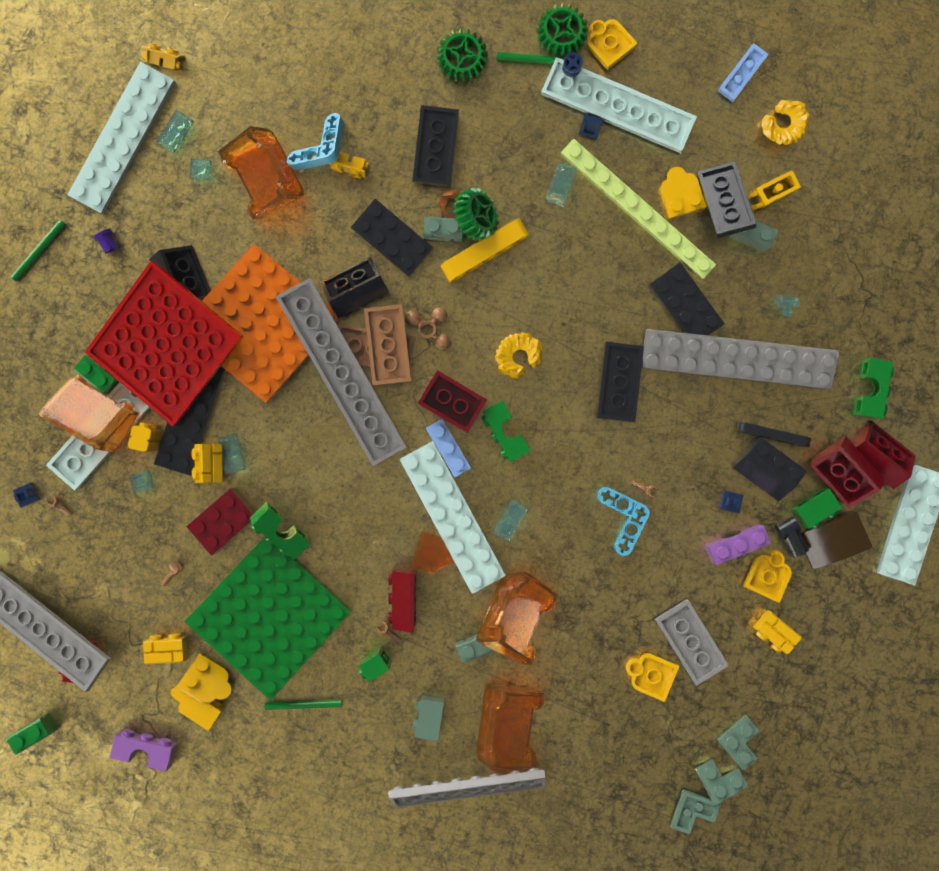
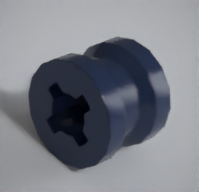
(572, 60)

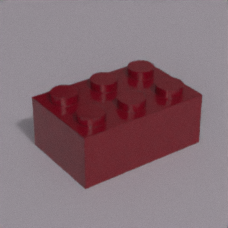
(452, 401)
(847, 472)
(222, 521)

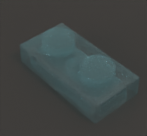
(175, 131)
(510, 520)

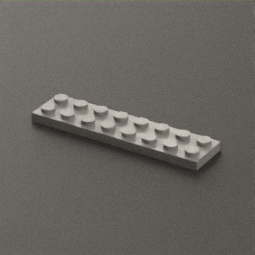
(49, 635)
(463, 789)

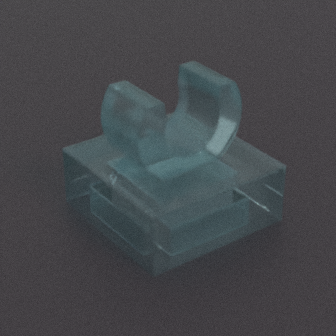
(786, 304)
(141, 482)

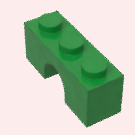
(879, 374)
(511, 447)
(266, 521)

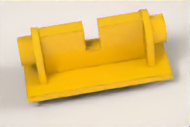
(155, 54)
(355, 167)

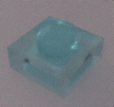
(200, 169)

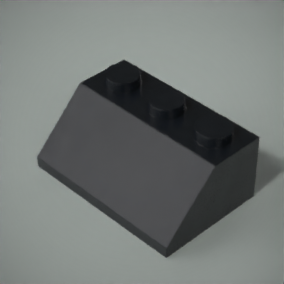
(184, 267)
(354, 287)
(769, 468)

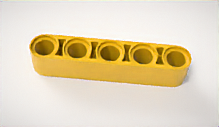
(484, 250)

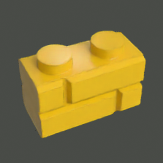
(145, 437)
(207, 463)
(777, 632)
(165, 650)

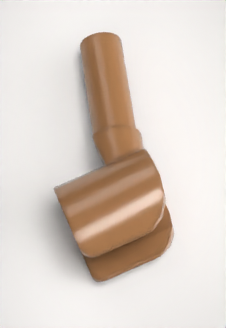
(644, 487)
(57, 503)
(175, 567)
(388, 632)

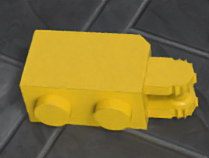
(774, 190)
(202, 714)

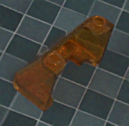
(263, 170)
(90, 415)
(515, 615)
(507, 727)

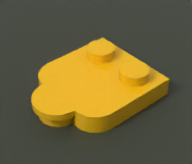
(609, 42)
(681, 193)
(769, 576)
(652, 675)
(205, 681)

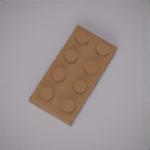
(357, 341)
(387, 345)

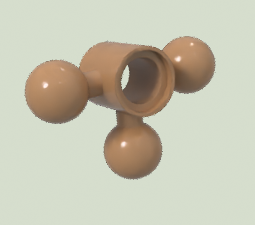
(439, 315)

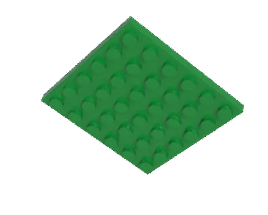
(267, 618)

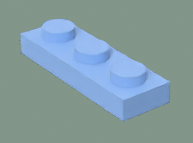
(742, 72)
(448, 448)

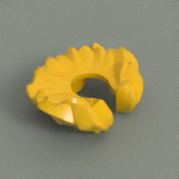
(799, 122)
(518, 342)

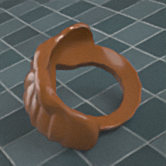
(452, 194)

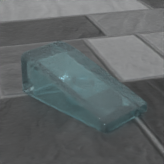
(560, 184)
(232, 454)

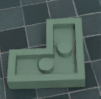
(734, 741)
(718, 786)
(689, 807)

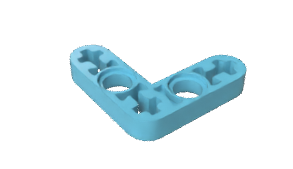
(326, 152)
(630, 511)

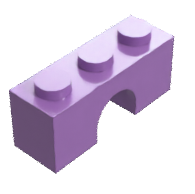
(740, 544)
(159, 750)

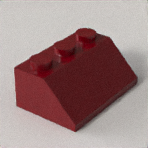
(885, 454)
(402, 600)

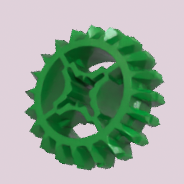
(552, 20)
(447, 49)
(476, 214)

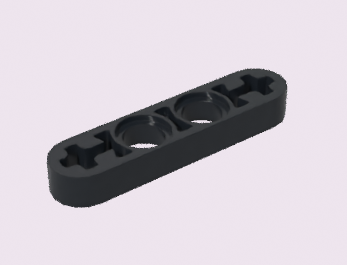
(773, 434)

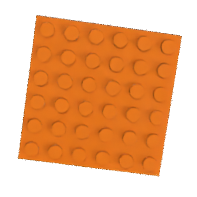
(249, 304)

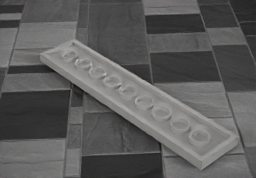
(739, 358)
(340, 371)

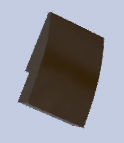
(836, 540)

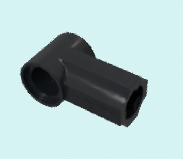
(789, 531)

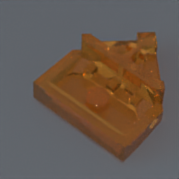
(430, 554)

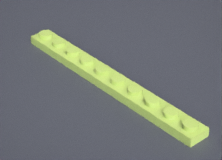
(638, 209)

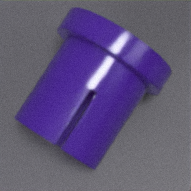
(106, 240)

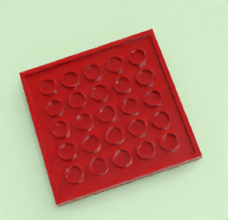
(163, 343)

